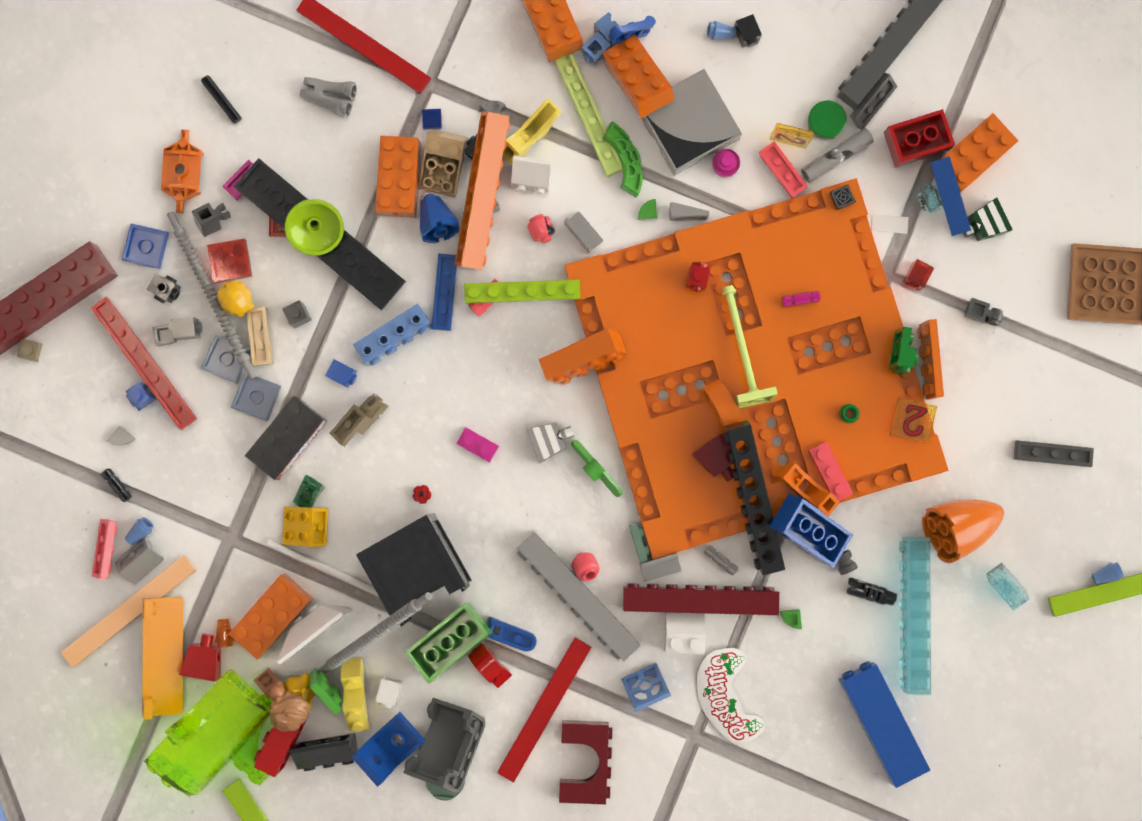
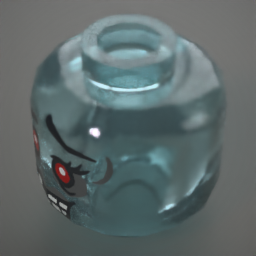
(929, 198)

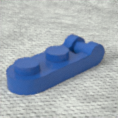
(640, 29)
(512, 635)

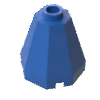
(436, 220)

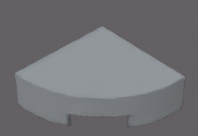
(492, 106)
(120, 437)

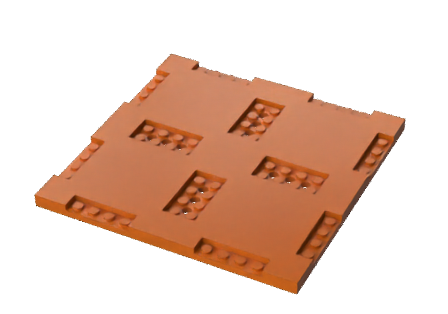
(690, 336)

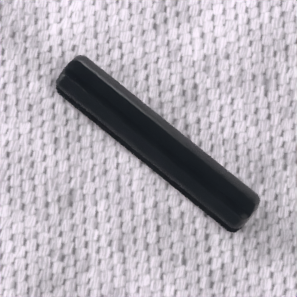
(221, 99)

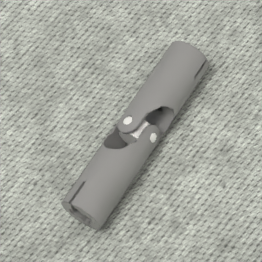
(839, 154)

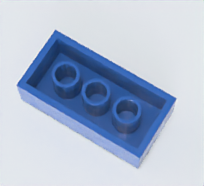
(811, 530)

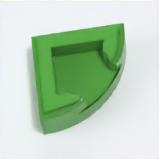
(648, 210)
(792, 618)

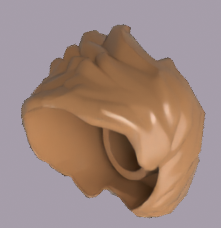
(288, 712)

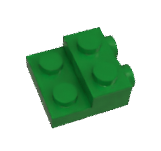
(902, 356)

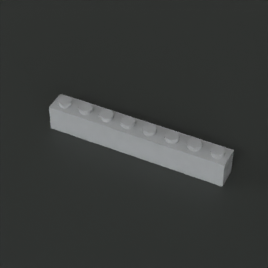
(581, 599)

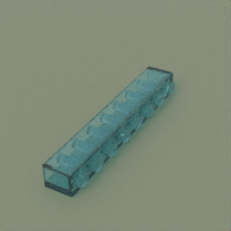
(916, 615)

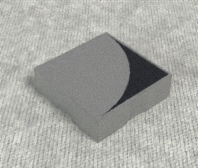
(692, 123)

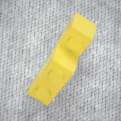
(531, 131)
(354, 695)

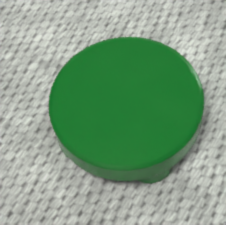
(827, 119)

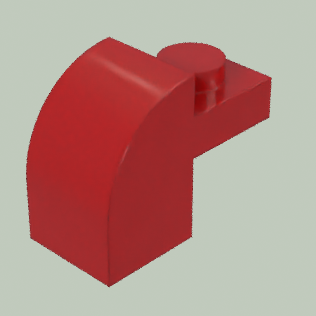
(489, 666)

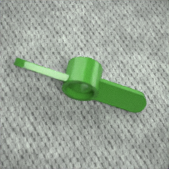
(595, 470)

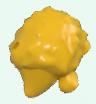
(235, 298)
(300, 686)

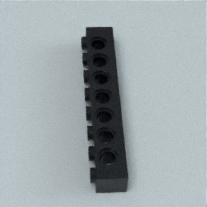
(773, 561)

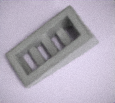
(683, 212)

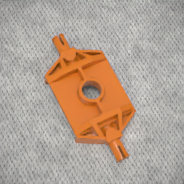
(185, 185)

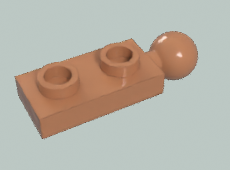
(270, 684)

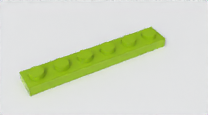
(522, 291)

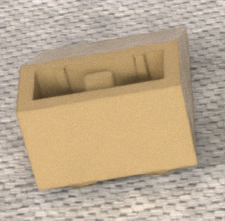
(442, 162)

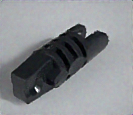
(871, 592)

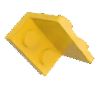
(305, 526)

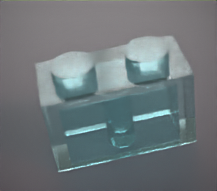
(1007, 586)

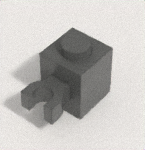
(208, 219)

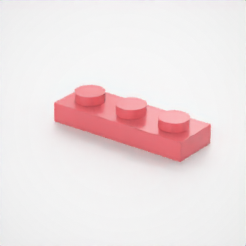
(783, 170)
(830, 471)
(104, 548)

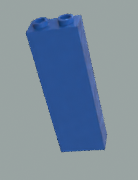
(884, 724)

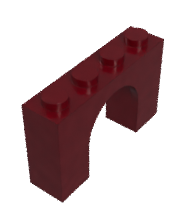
(594, 788)

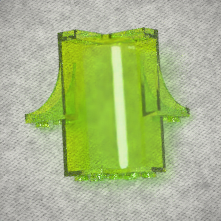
(210, 735)

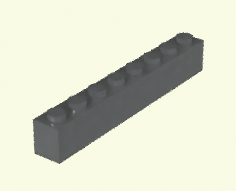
(886, 51)

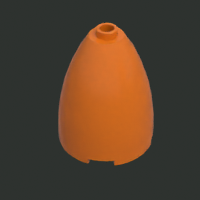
(961, 526)

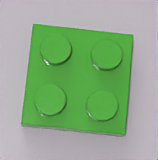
(325, 691)

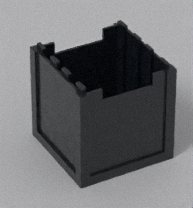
(413, 563)

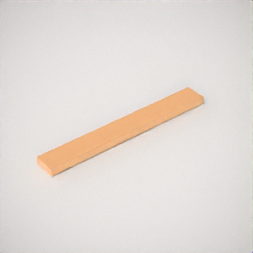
(127, 611)

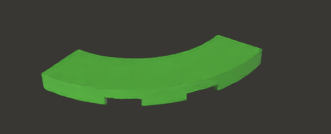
(628, 156)

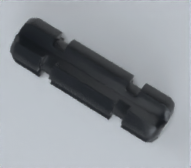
(116, 485)

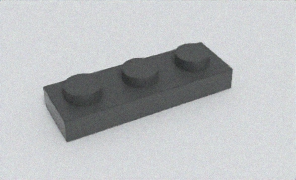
(873, 101)

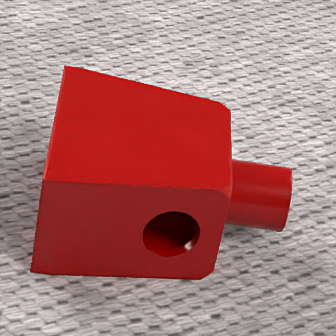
(202, 660)

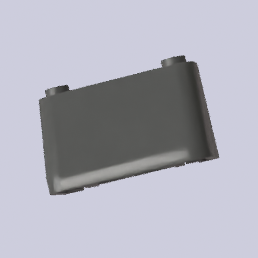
(448, 746)

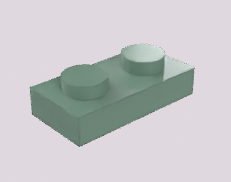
(642, 550)

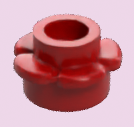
(421, 499)

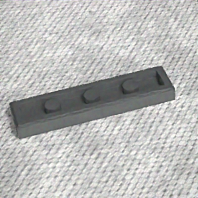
(1053, 453)

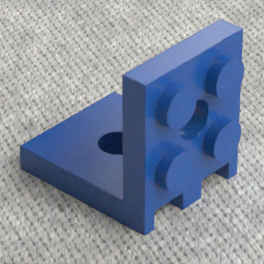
(383, 754)

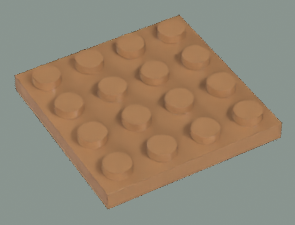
(1105, 284)

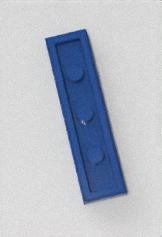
(950, 196)
(444, 292)

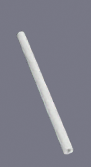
(322, 567)

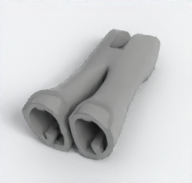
(343, 89)

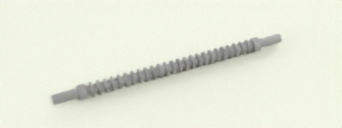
(243, 358)
(375, 633)

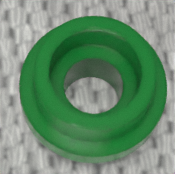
(855, 413)

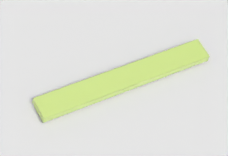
(588, 114)

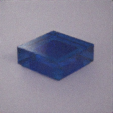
(432, 119)

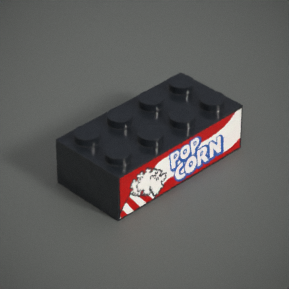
(286, 438)

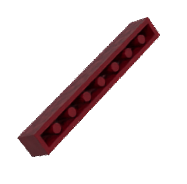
(700, 600)

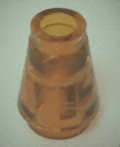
(223, 638)

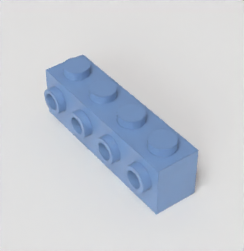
(392, 334)

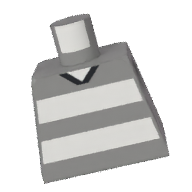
(548, 440)

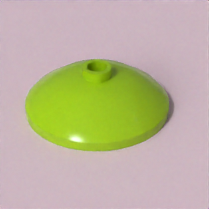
(316, 238)

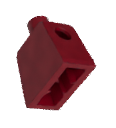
(714, 457)

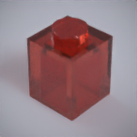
(918, 275)

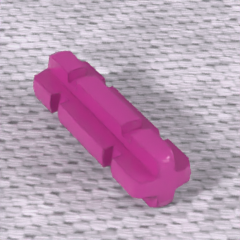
(802, 298)

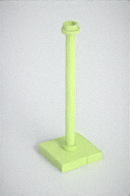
(754, 395)

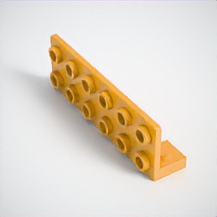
(162, 656)

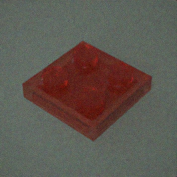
(229, 260)

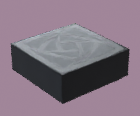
(842, 197)

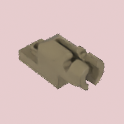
(358, 419)

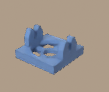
(629, 681)

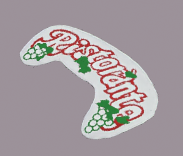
(719, 699)

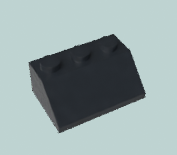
(324, 752)

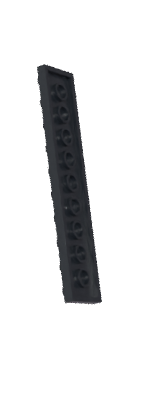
(347, 259)

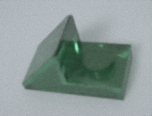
(308, 492)

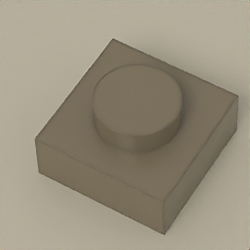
(29, 350)

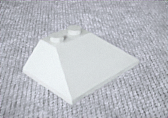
(310, 627)

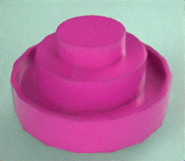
(726, 163)

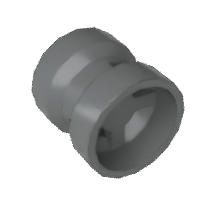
(846, 564)

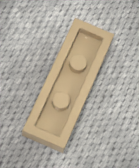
(259, 336)

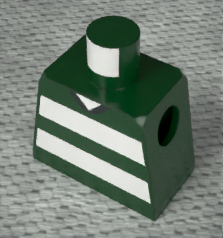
(988, 221)

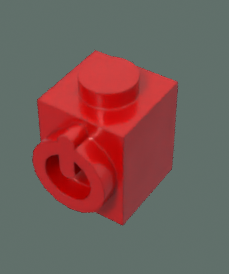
(698, 276)

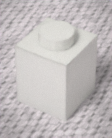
(388, 692)

